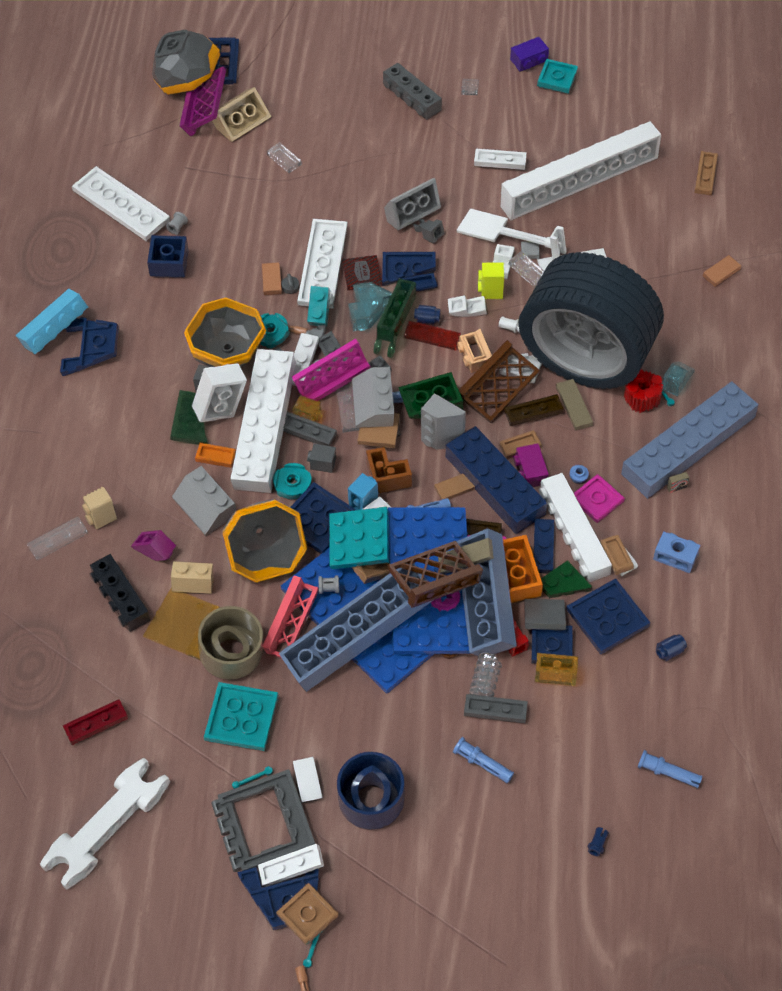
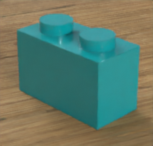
(319, 306)

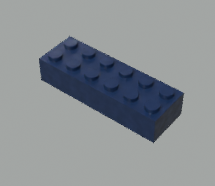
(496, 480)

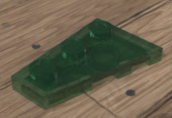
(186, 424)

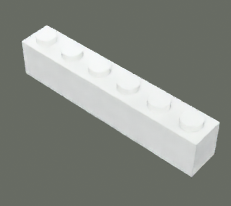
(575, 528)

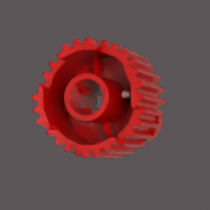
(644, 391)

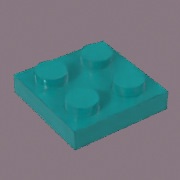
(557, 76)

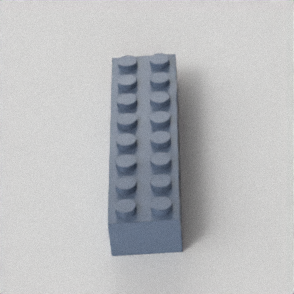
(689, 439)
(350, 630)

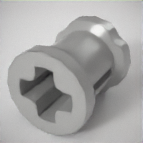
(176, 223)
(328, 584)

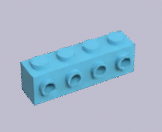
(52, 321)

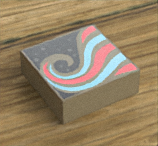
(678, 482)

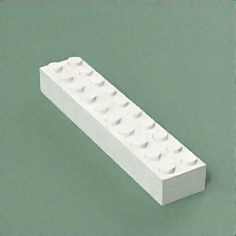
(580, 170)

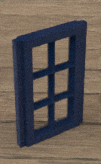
(233, 57)

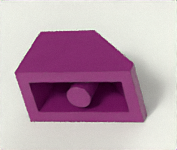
(154, 545)

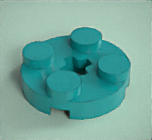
(280, 332)
(285, 474)

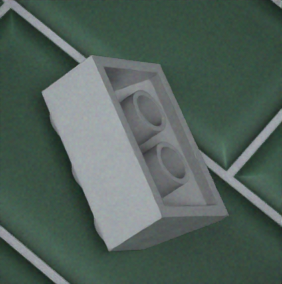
(413, 205)
(373, 398)
(441, 422)
(204, 501)

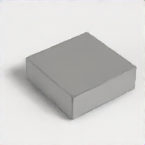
(530, 249)

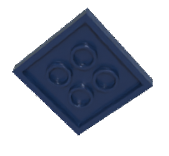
(315, 510)
(608, 616)

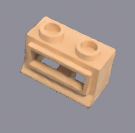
(472, 362)

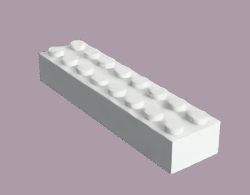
(263, 421)

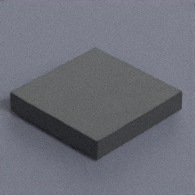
(544, 614)

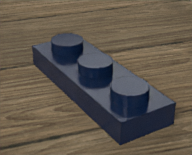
(544, 544)

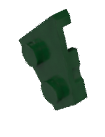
(564, 581)

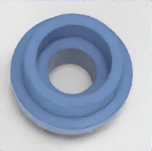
(579, 478)

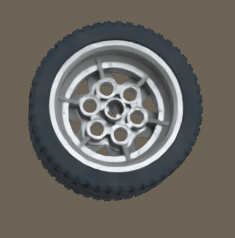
(591, 320)

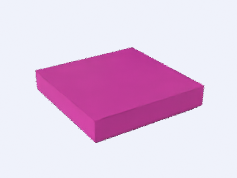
(598, 498)

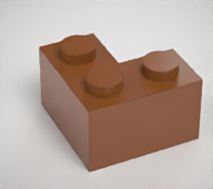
(388, 474)

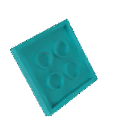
(359, 538)
(241, 716)

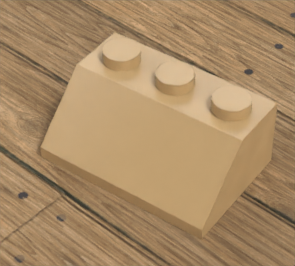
(241, 114)

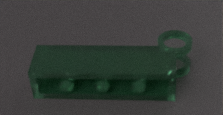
(395, 315)

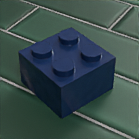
(168, 256)

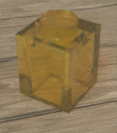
(308, 409)

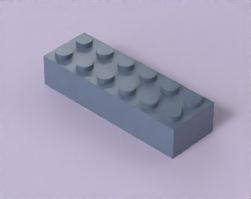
(489, 602)

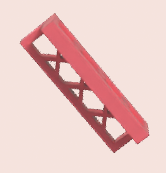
(285, 613)

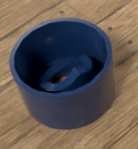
(370, 770)

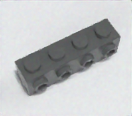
(412, 91)

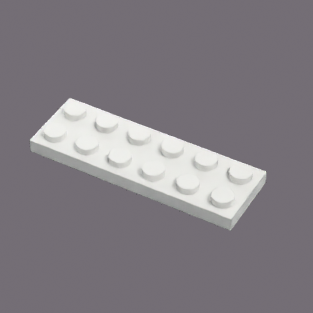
(121, 203)
(323, 258)

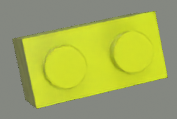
(491, 280)

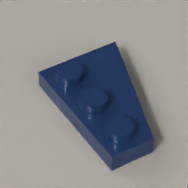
(406, 264)

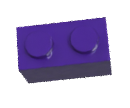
(529, 54)

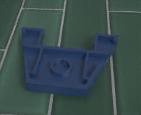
(97, 344)
(273, 897)

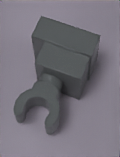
(430, 230)

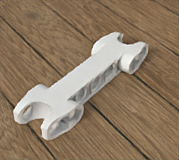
(80, 849)

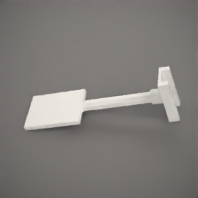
(489, 226)

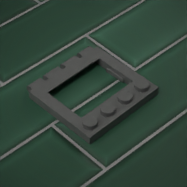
(291, 811)

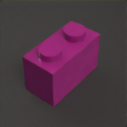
(531, 464)

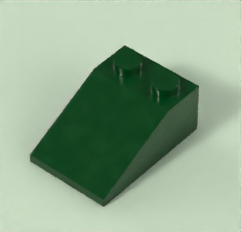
(418, 393)

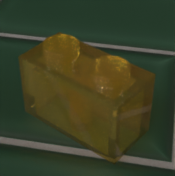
(556, 669)

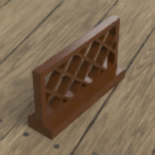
(486, 370)
(443, 584)

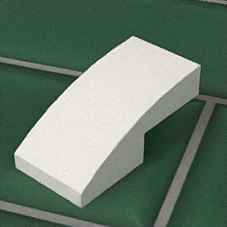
(504, 254)
(467, 307)
(307, 779)

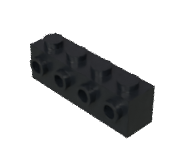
(119, 592)

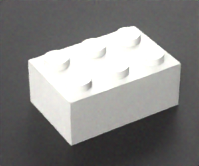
(219, 392)

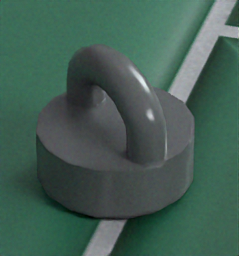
(290, 284)

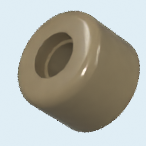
(230, 624)

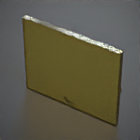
(178, 622)

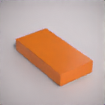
(215, 455)

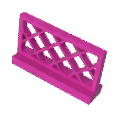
(339, 375)

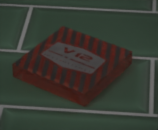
(361, 270)

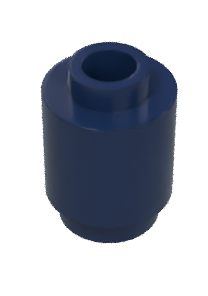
(427, 314)
(671, 647)

